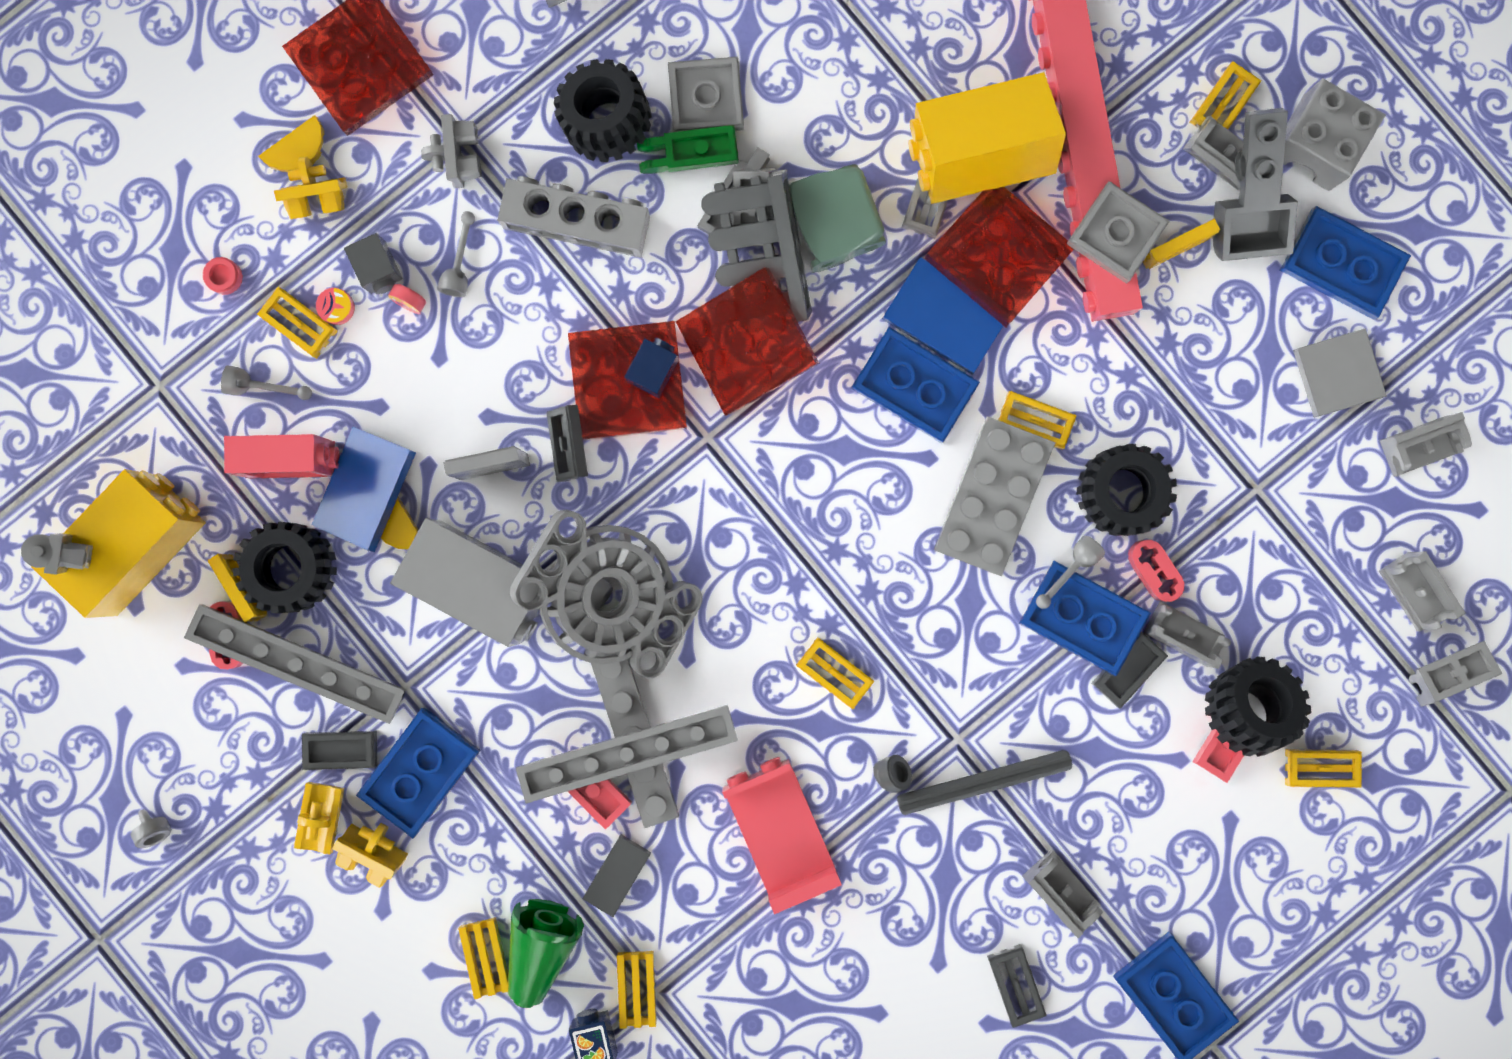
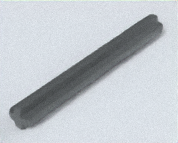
(984, 782)

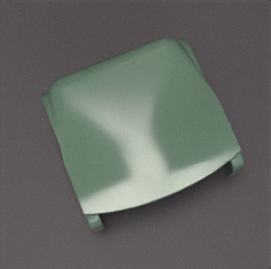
(837, 216)

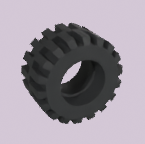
(597, 86)
(1154, 481)
(256, 567)
(1279, 695)

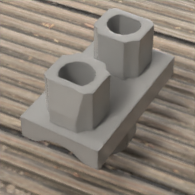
(455, 135)
(56, 553)

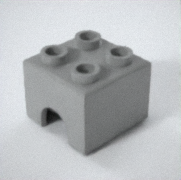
(1330, 133)

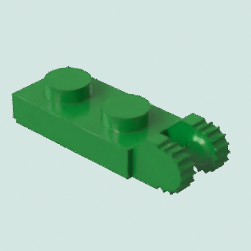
(691, 150)

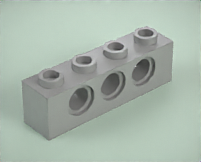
(525, 192)

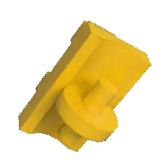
(296, 198)
(319, 817)
(370, 850)

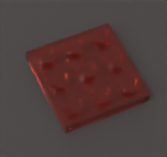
(357, 61)
(999, 253)
(747, 341)
(604, 397)

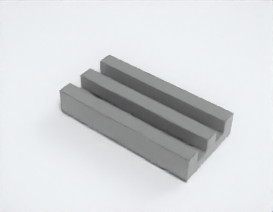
(920, 227)

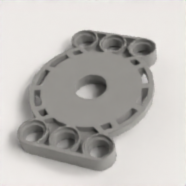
(643, 600)

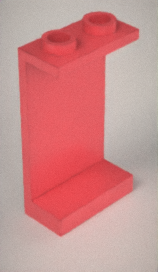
(781, 834)

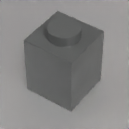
(373, 264)

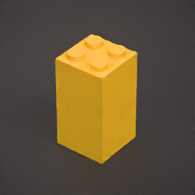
(986, 138)
(133, 535)

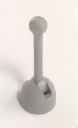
(453, 280)
(237, 382)
(1086, 554)

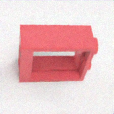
(280, 456)

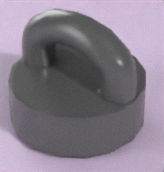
(893, 773)

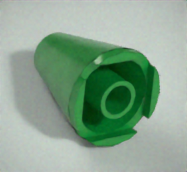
(539, 947)

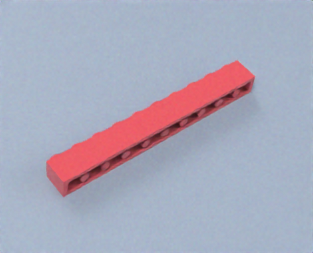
(1088, 150)

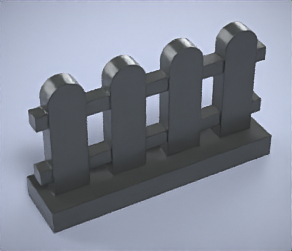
(764, 231)

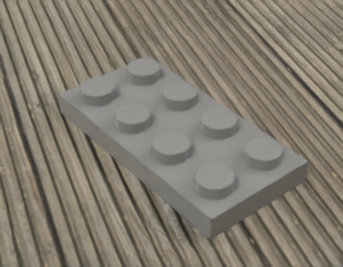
(994, 496)

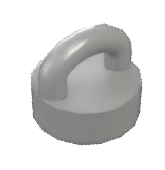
(150, 830)

